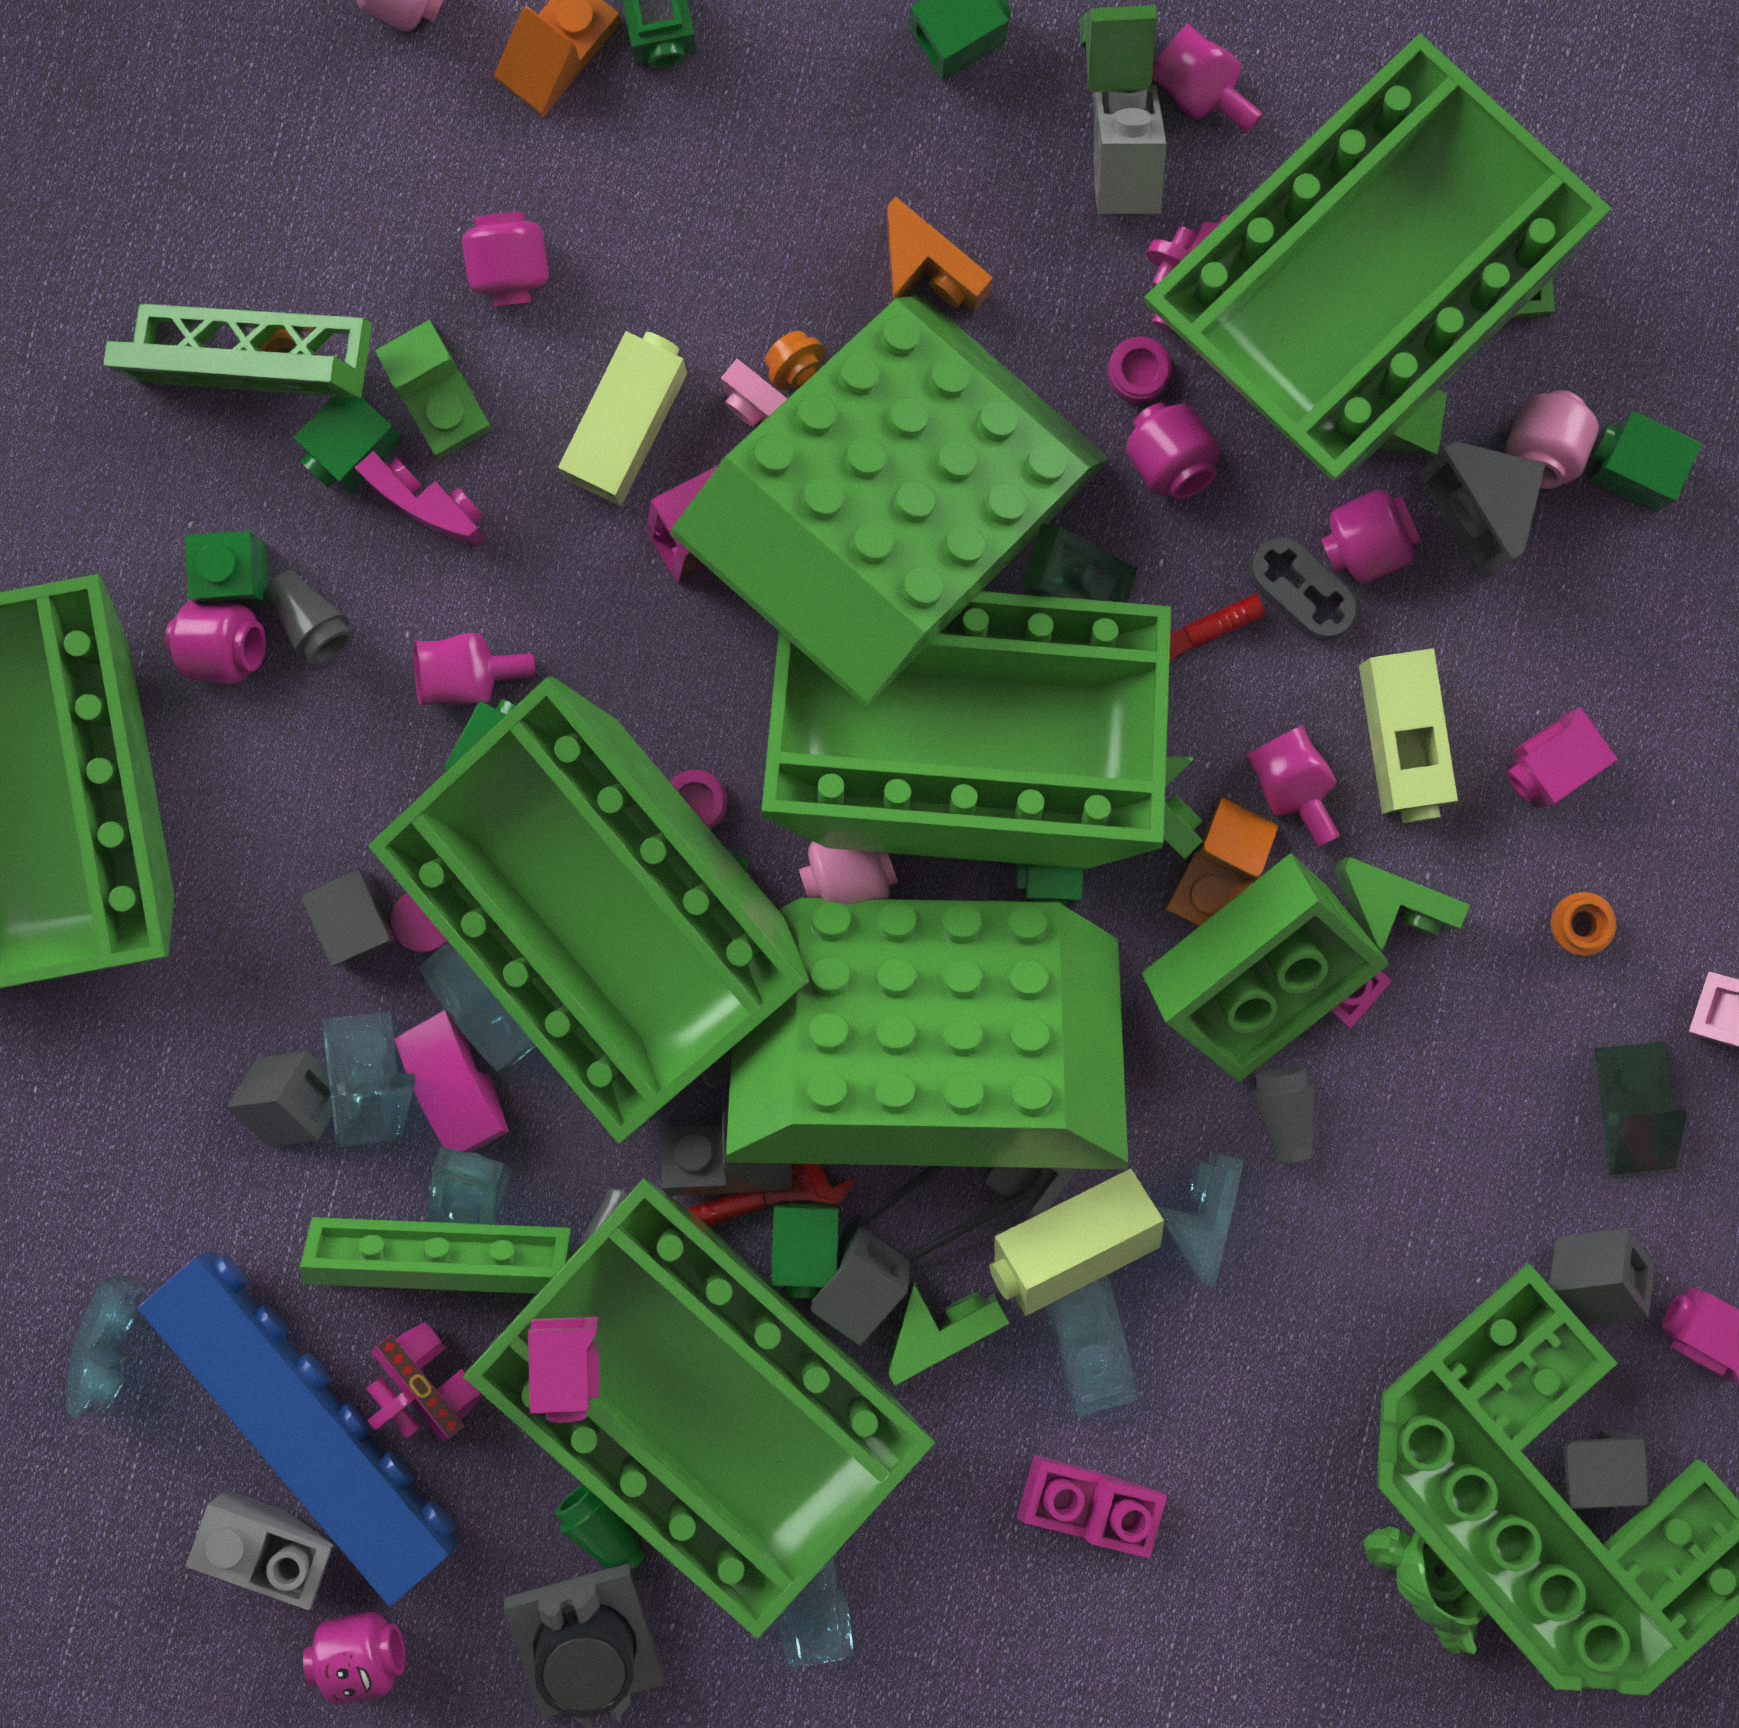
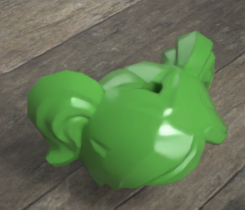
(1435, 1599)

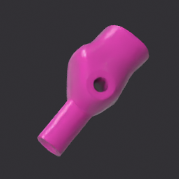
(1203, 79)
(463, 670)
(1296, 781)

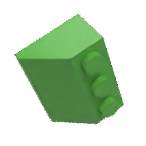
(1263, 969)

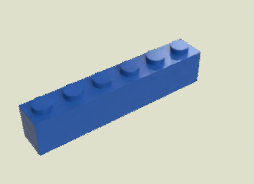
(300, 1424)

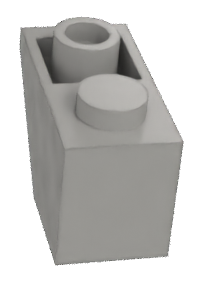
(1128, 151)
(260, 1549)

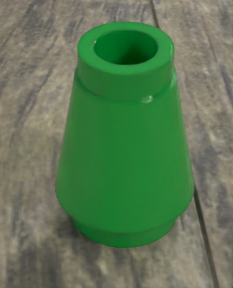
(598, 1530)

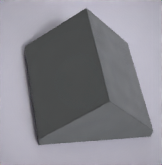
(1485, 501)

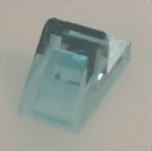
(364, 1079)
(467, 1188)
(1203, 1233)

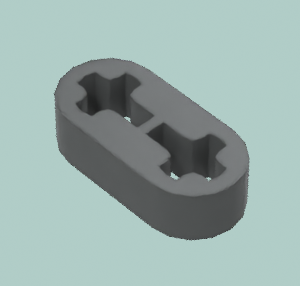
(1311, 576)

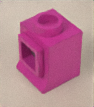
(1559, 759)
(1705, 1332)
(563, 1367)

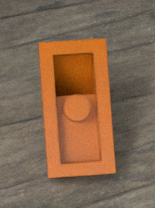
(553, 49)
(922, 250)
(1223, 864)

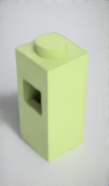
(624, 416)
(1408, 734)
(1076, 1242)

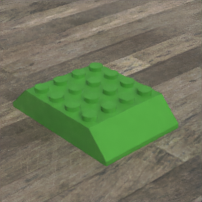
(1378, 258)
(886, 494)
(1004, 741)
(77, 792)
(594, 905)
(938, 1041)
(718, 1412)

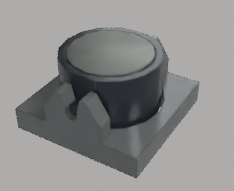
(585, 1644)

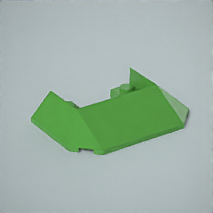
(1457, 1474)

